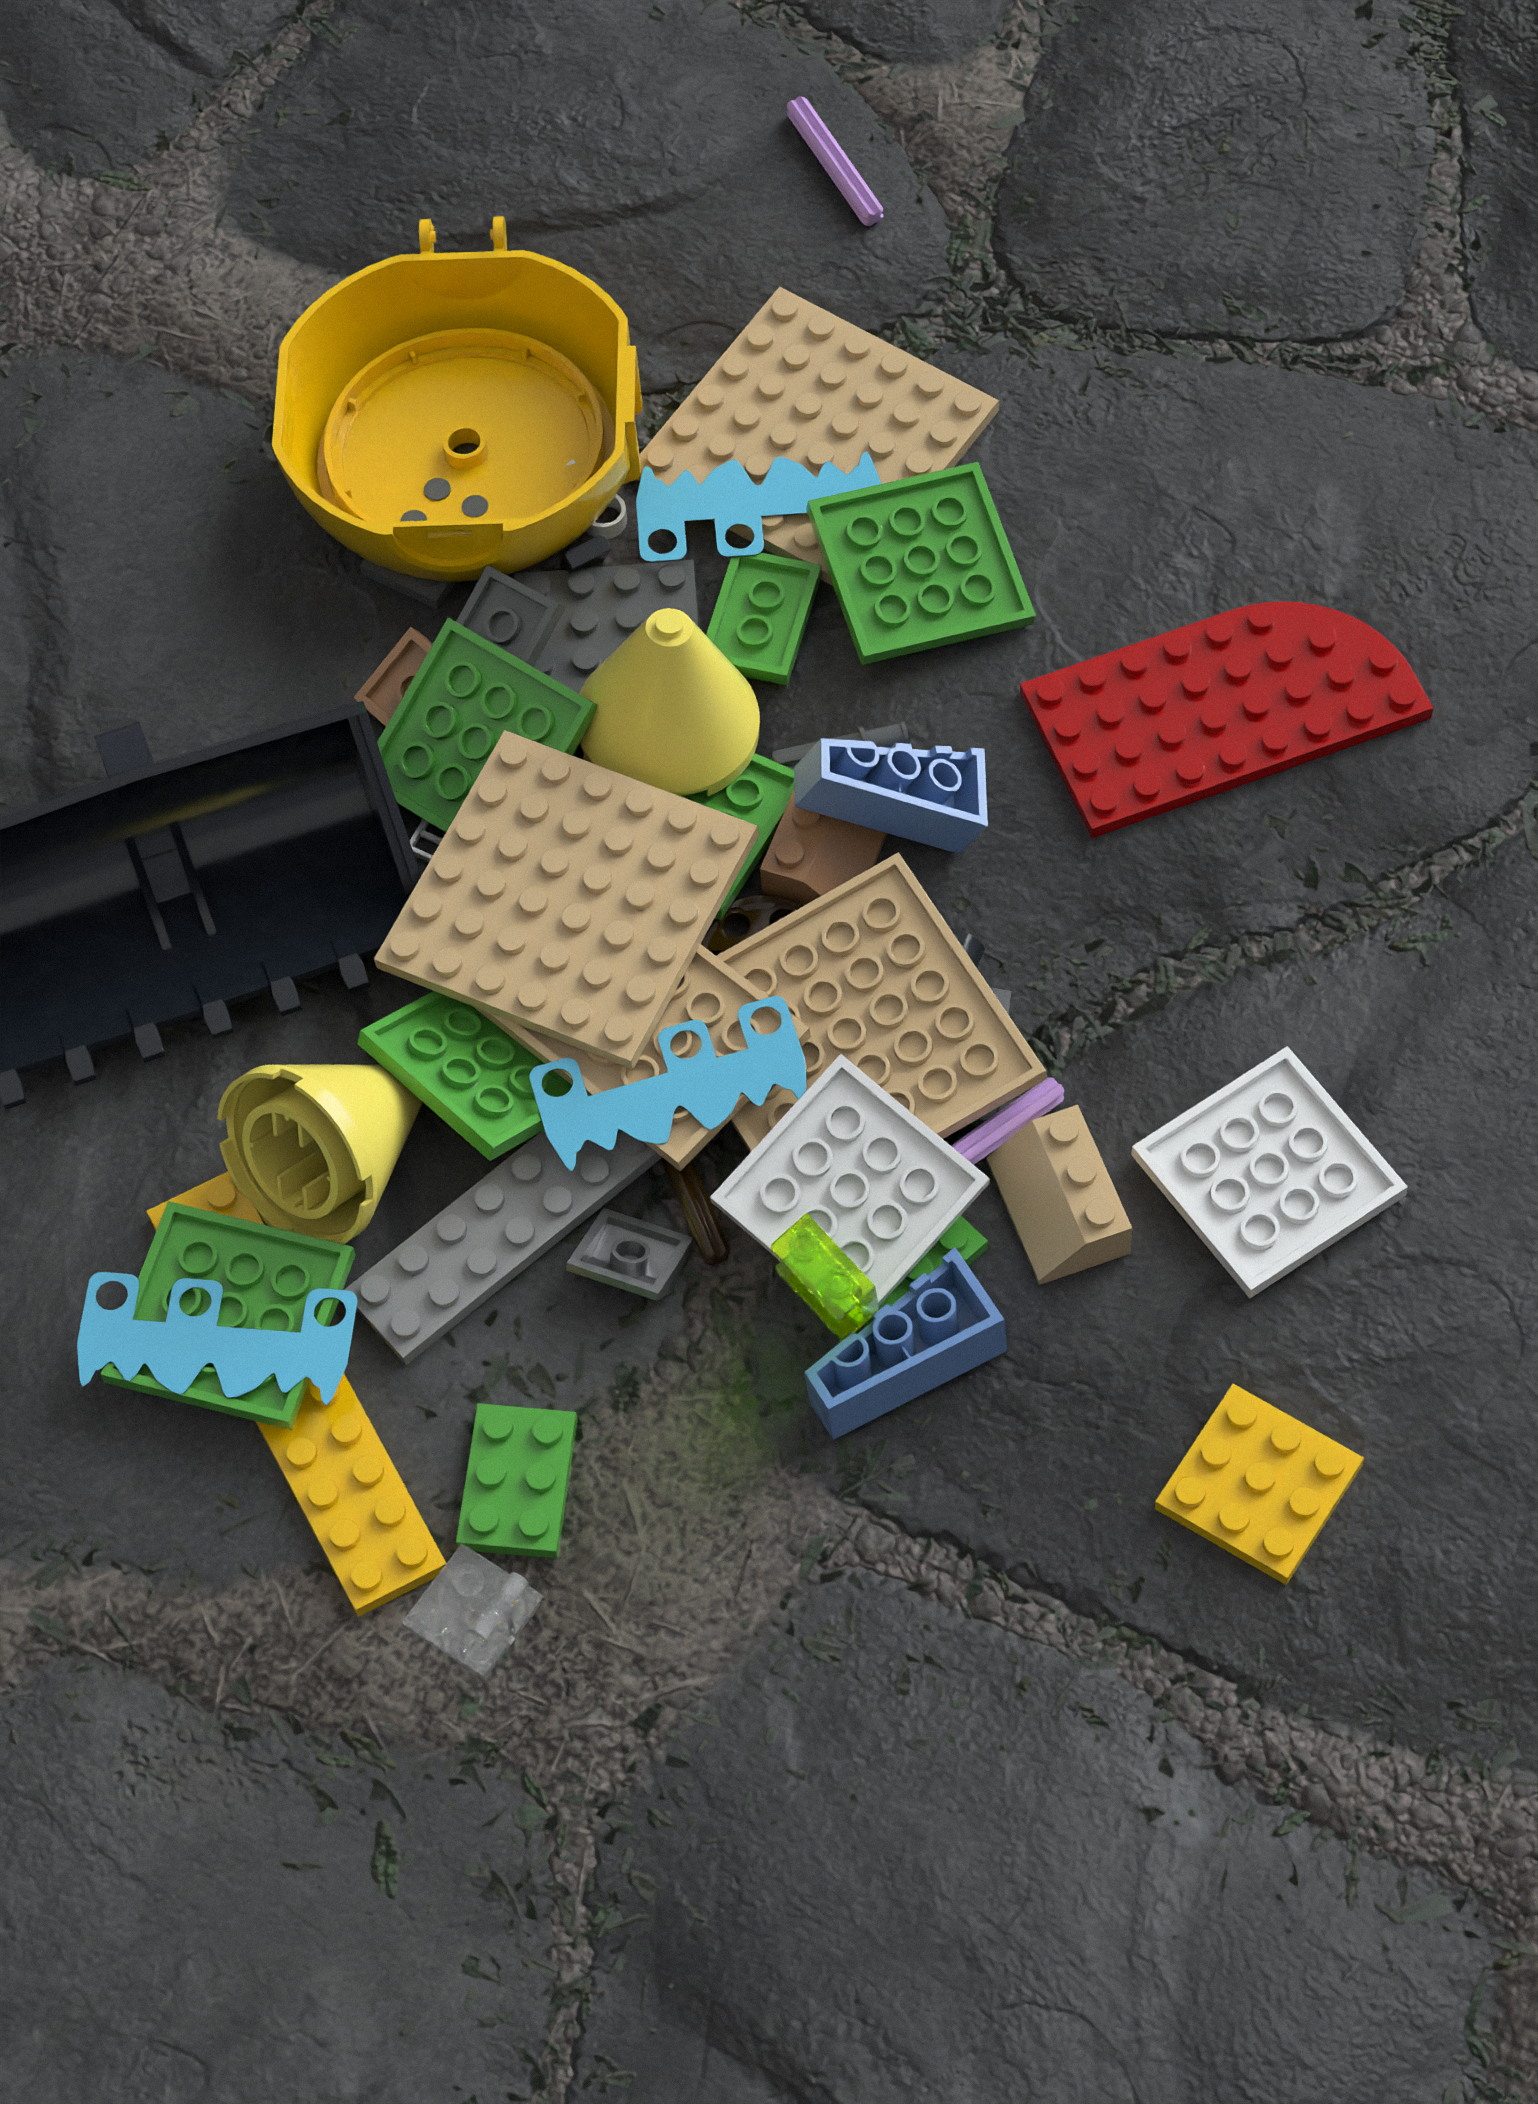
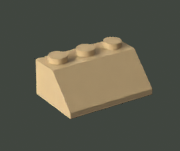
(1060, 1196)

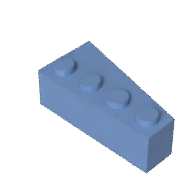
(897, 790)
(908, 1348)

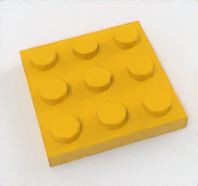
(1259, 1483)

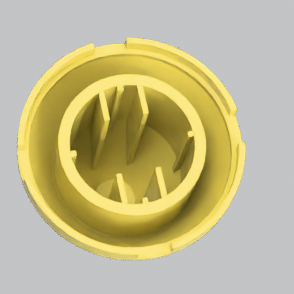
(671, 710)
(315, 1143)

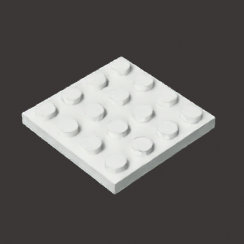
(860, 1171)
(1269, 1171)

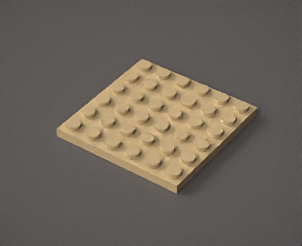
(816, 394)
(567, 898)
(893, 996)

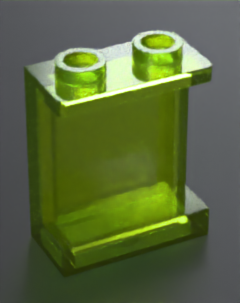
(825, 1277)

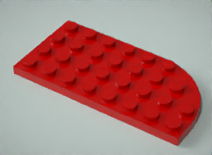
(1218, 707)

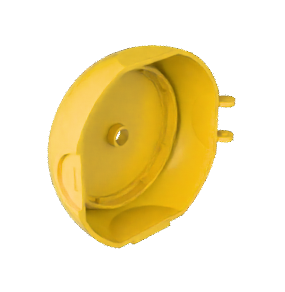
(450, 355)

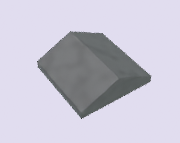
(631, 1255)

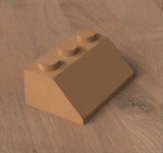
(816, 854)

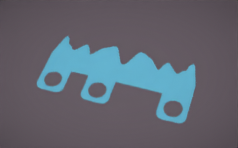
(734, 499)
(700, 1084)
(186, 1343)

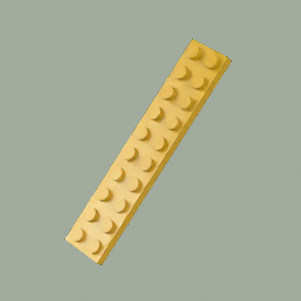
(339, 1469)

